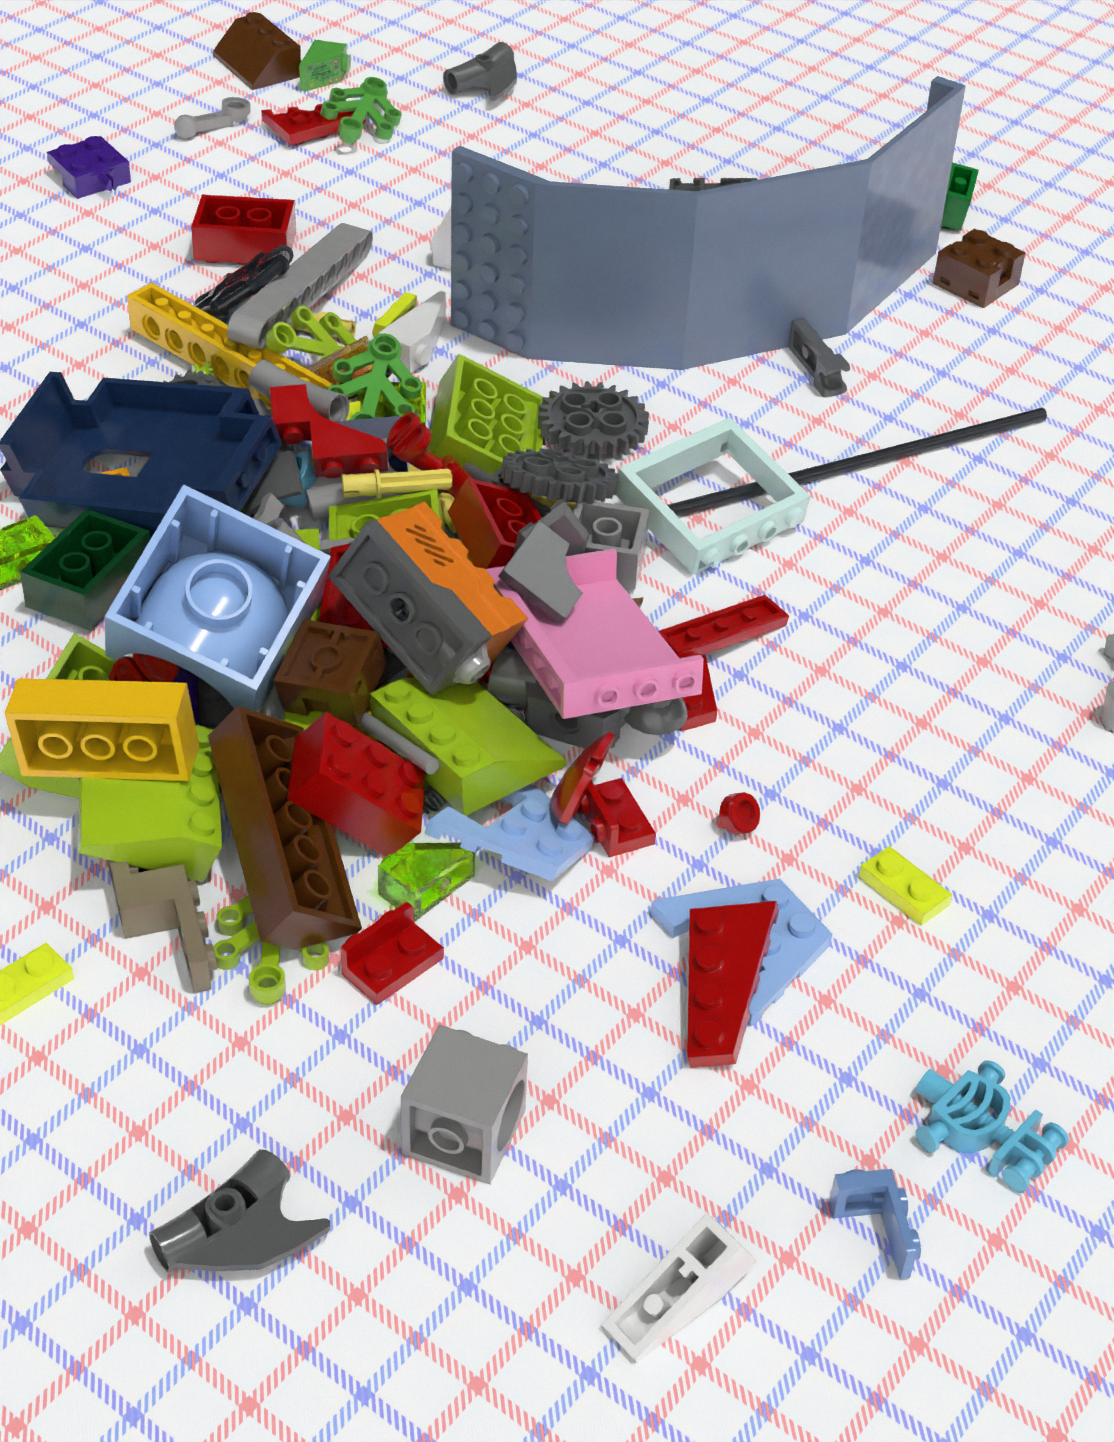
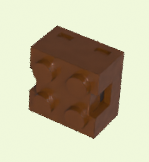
(979, 268)
(330, 670)

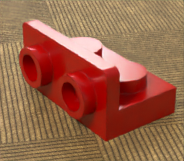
(616, 818)
(389, 954)

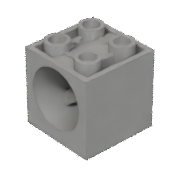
(464, 1103)

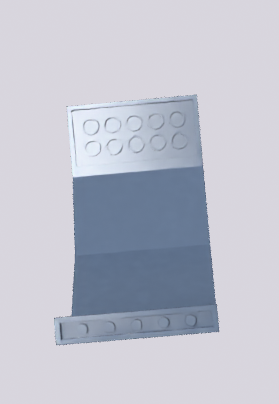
(694, 271)

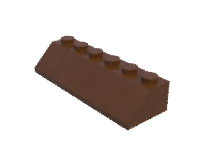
(283, 850)

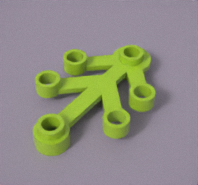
(283, 337)
(268, 979)

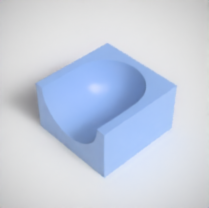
(217, 597)

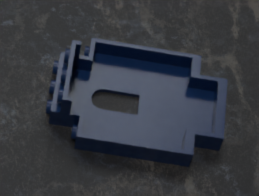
(188, 431)

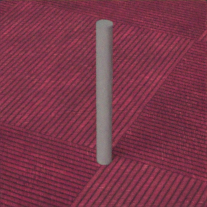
(399, 743)

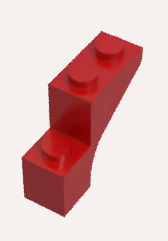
(334, 446)

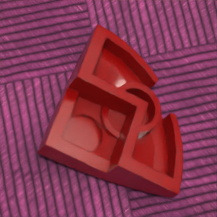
(576, 780)

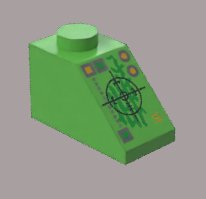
(324, 65)

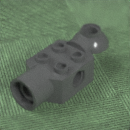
(515, 684)

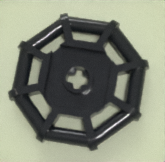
(245, 281)

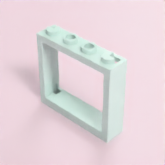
(691, 452)

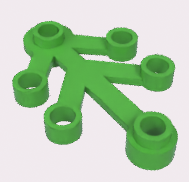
(373, 91)
(382, 352)

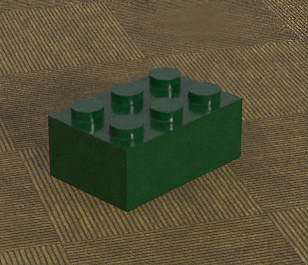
(83, 568)

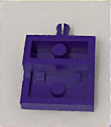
(90, 166)

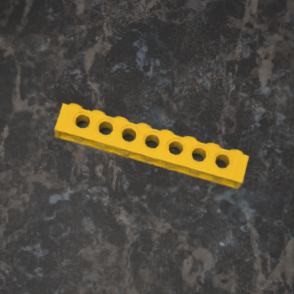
(203, 338)

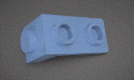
(873, 1193)

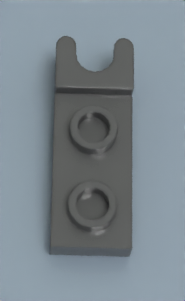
(818, 359)

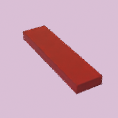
(725, 627)

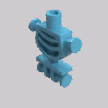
(972, 1129)

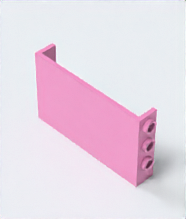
(603, 650)

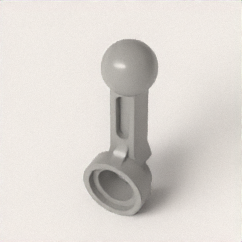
(232, 110)

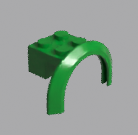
(958, 196)

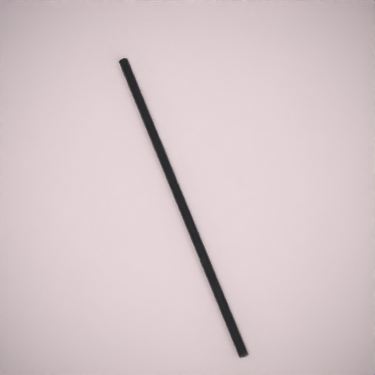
(864, 460)

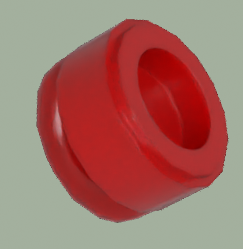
(739, 813)

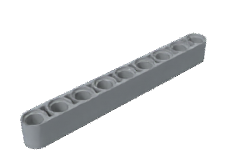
(301, 285)

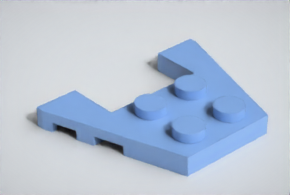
(525, 836)
(795, 938)

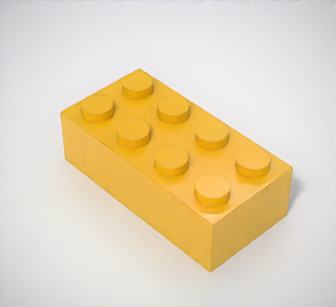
(102, 729)

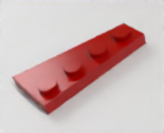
(723, 976)

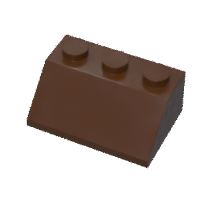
(258, 52)

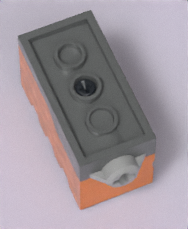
(426, 598)

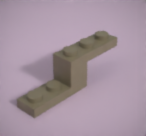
(163, 902)

